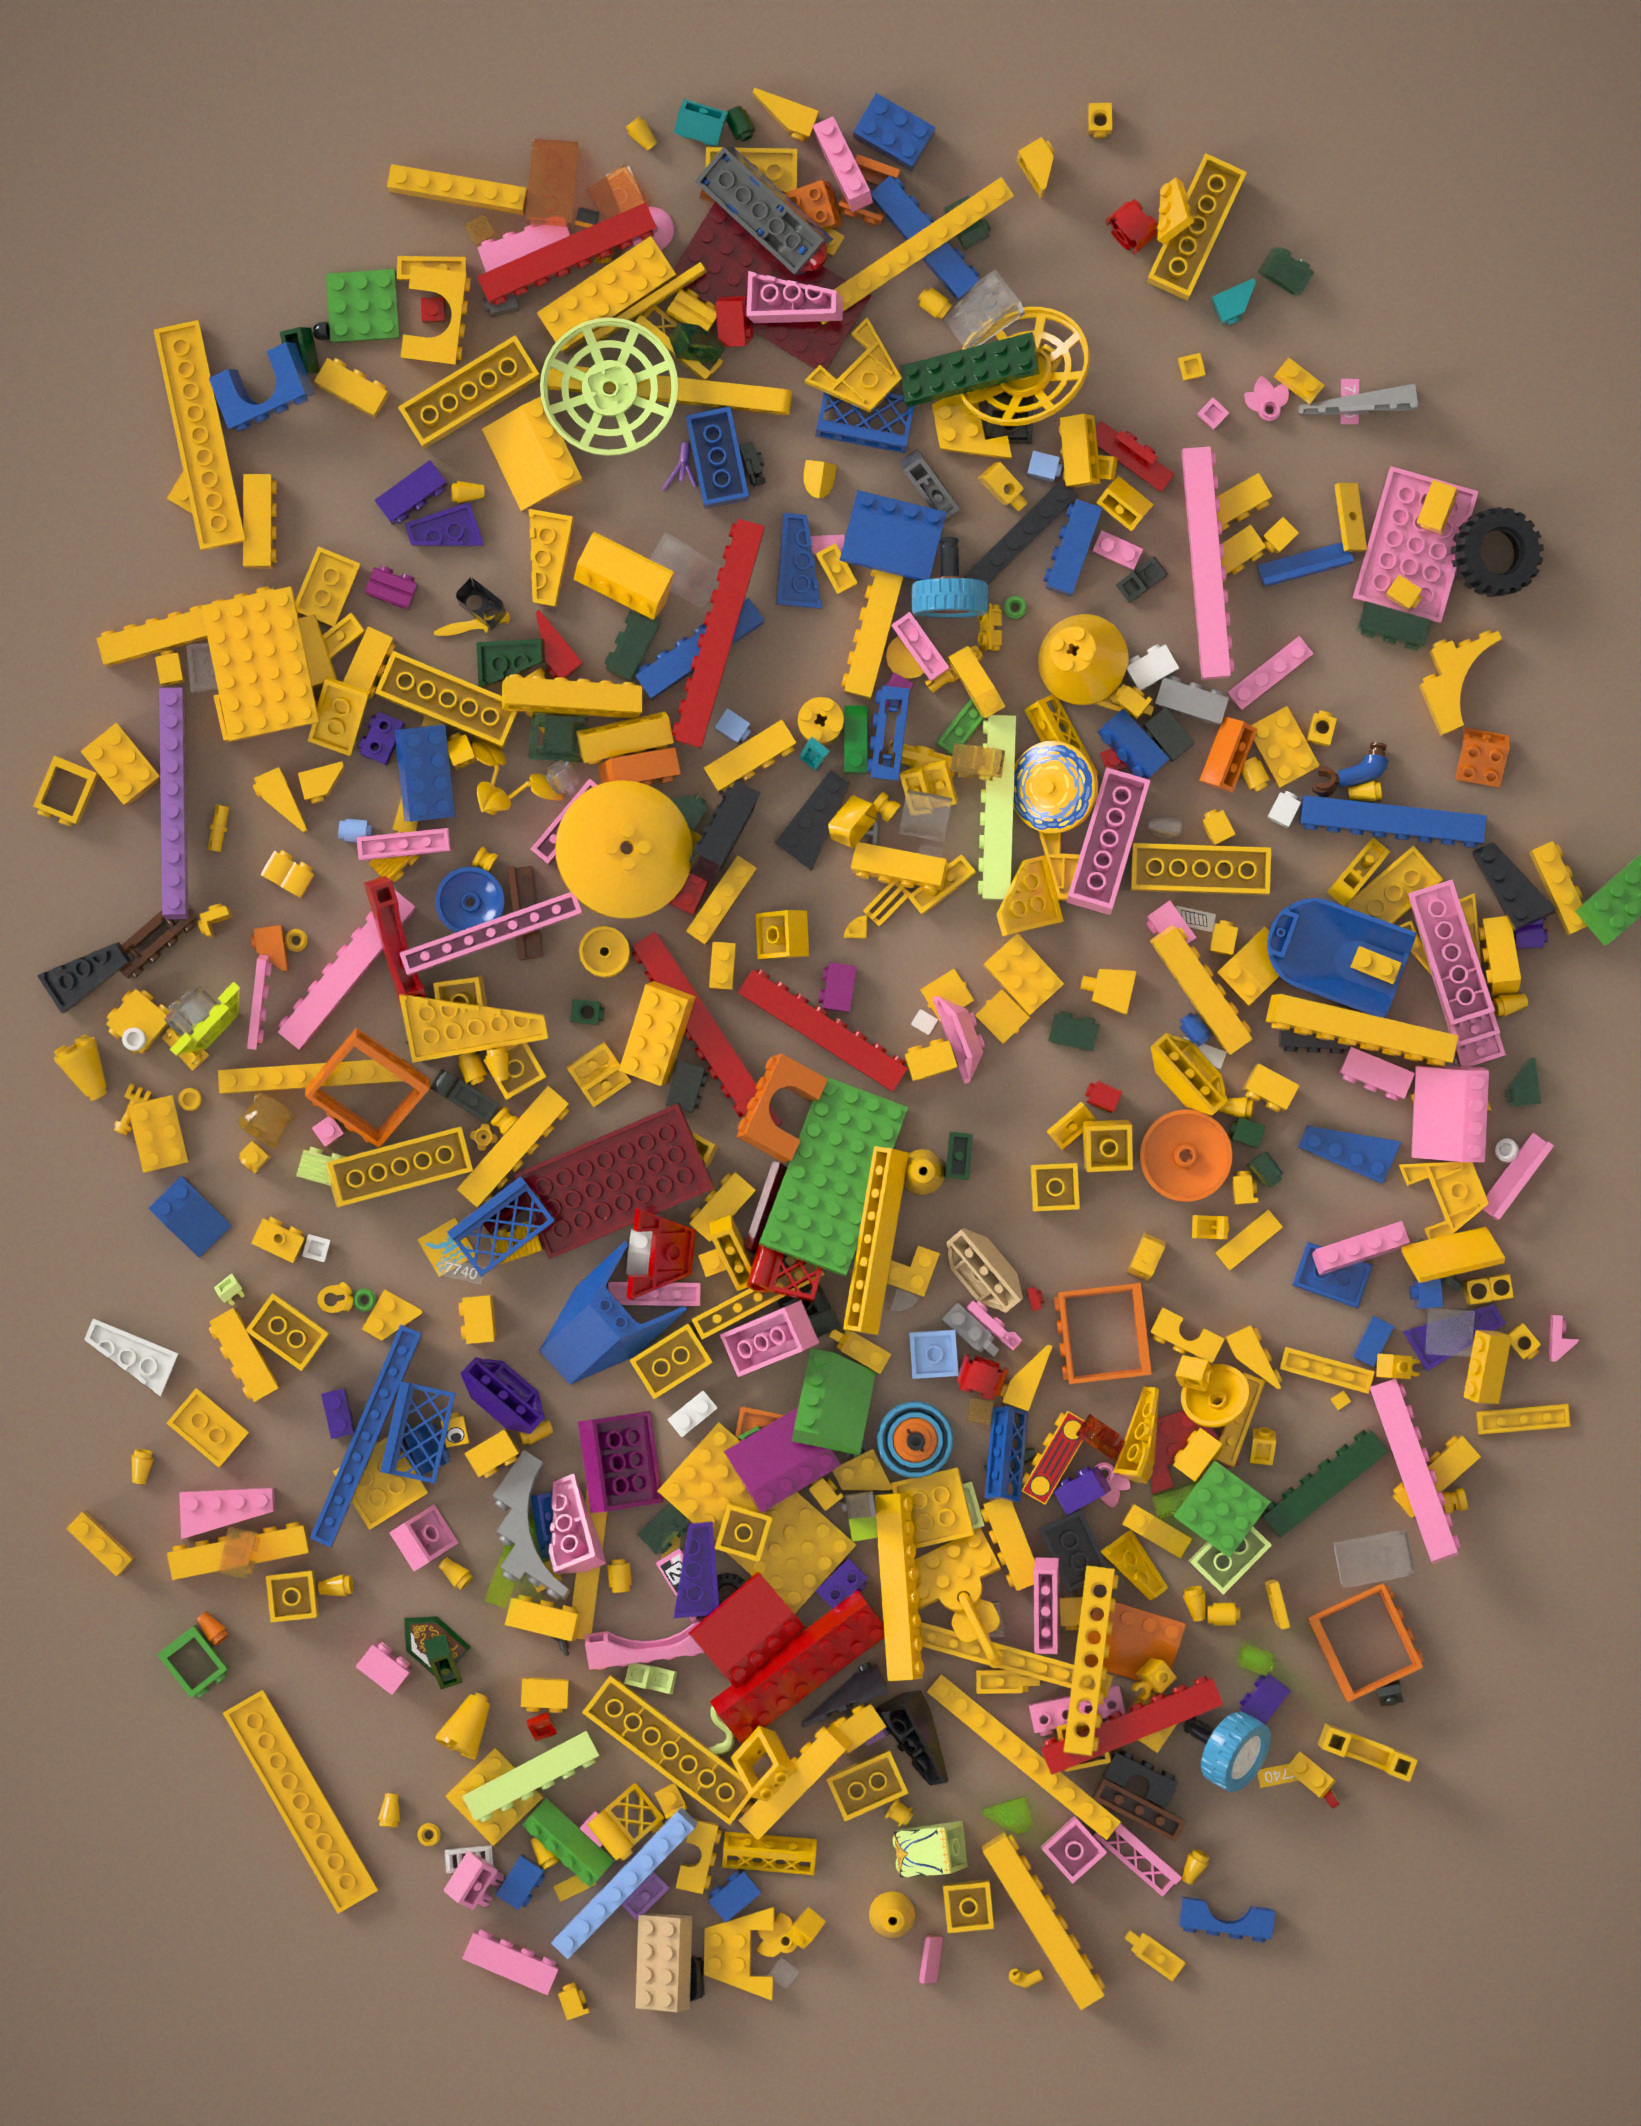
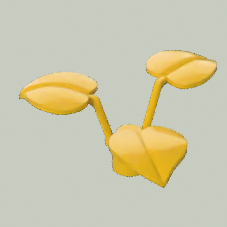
(494, 798)

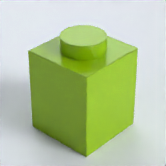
(863, 1528)

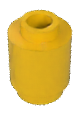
(934, 303)
(1255, 774)
(472, 1068)
(619, 1575)
(1223, 1614)

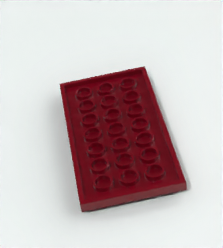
(730, 253)
(604, 1180)

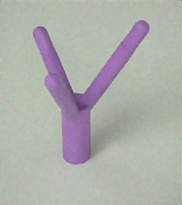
(682, 465)

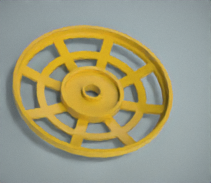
(1035, 384)

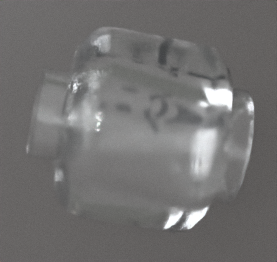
(562, 777)

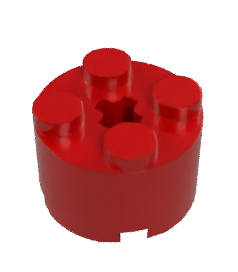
(1132, 226)
(982, 1376)

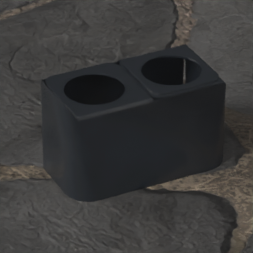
(469, 590)

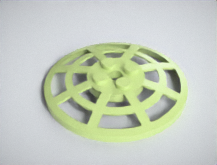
(605, 372)

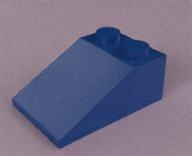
(190, 1216)

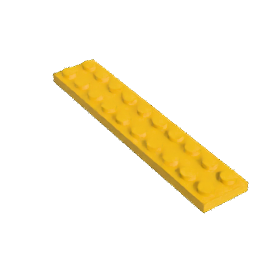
(199, 435)
(300, 1801)

